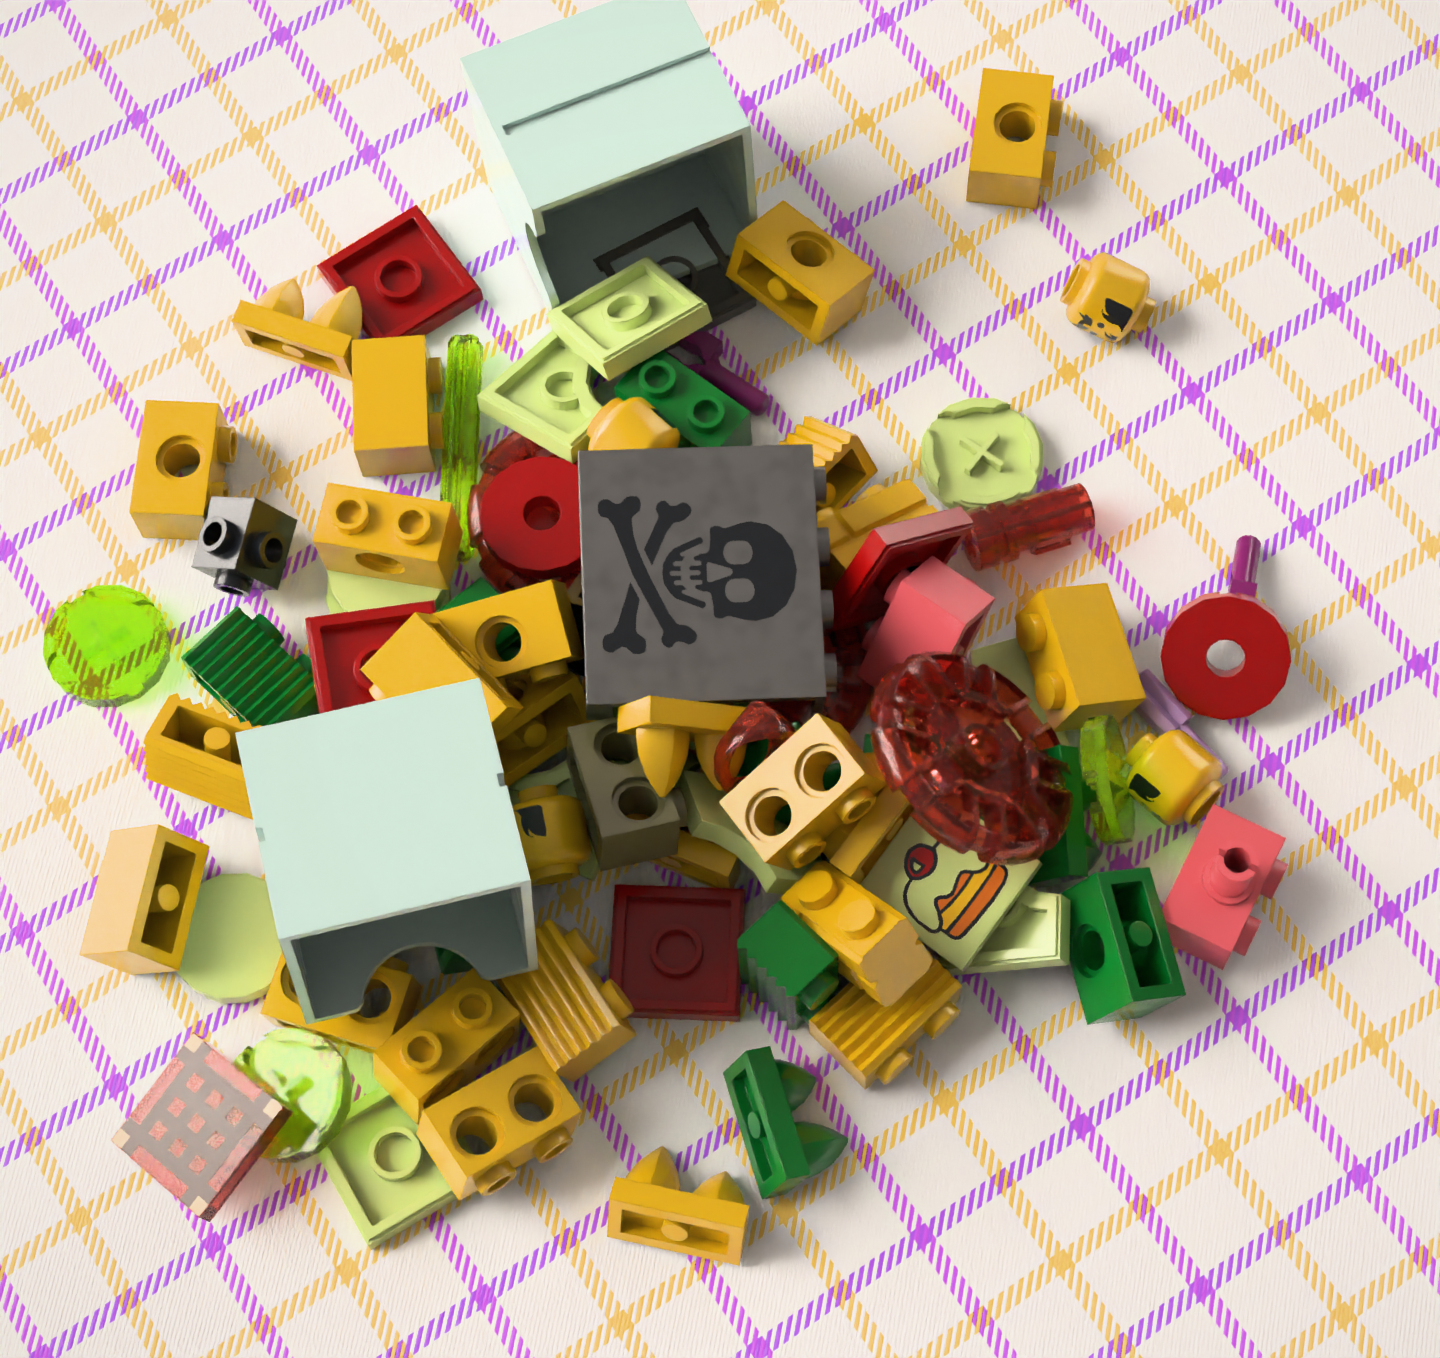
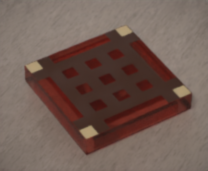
(201, 1127)

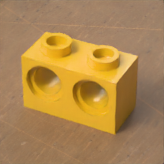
(796, 778)
(352, 1030)
(446, 1044)
(489, 1112)

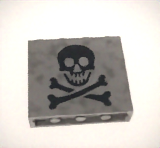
(704, 576)

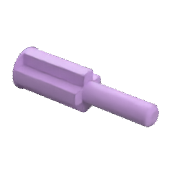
(1165, 712)

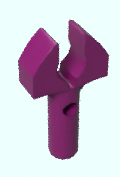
(709, 350)
(1245, 566)

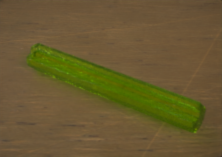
(461, 429)

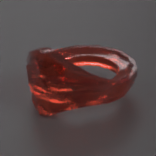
(754, 724)

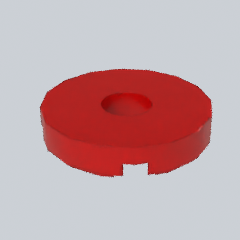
(510, 500)
(1232, 691)

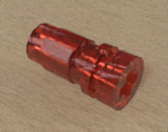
(1032, 522)

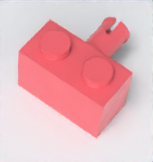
(927, 612)
(1219, 886)

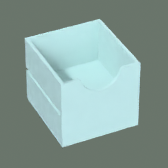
(607, 135)
(388, 838)

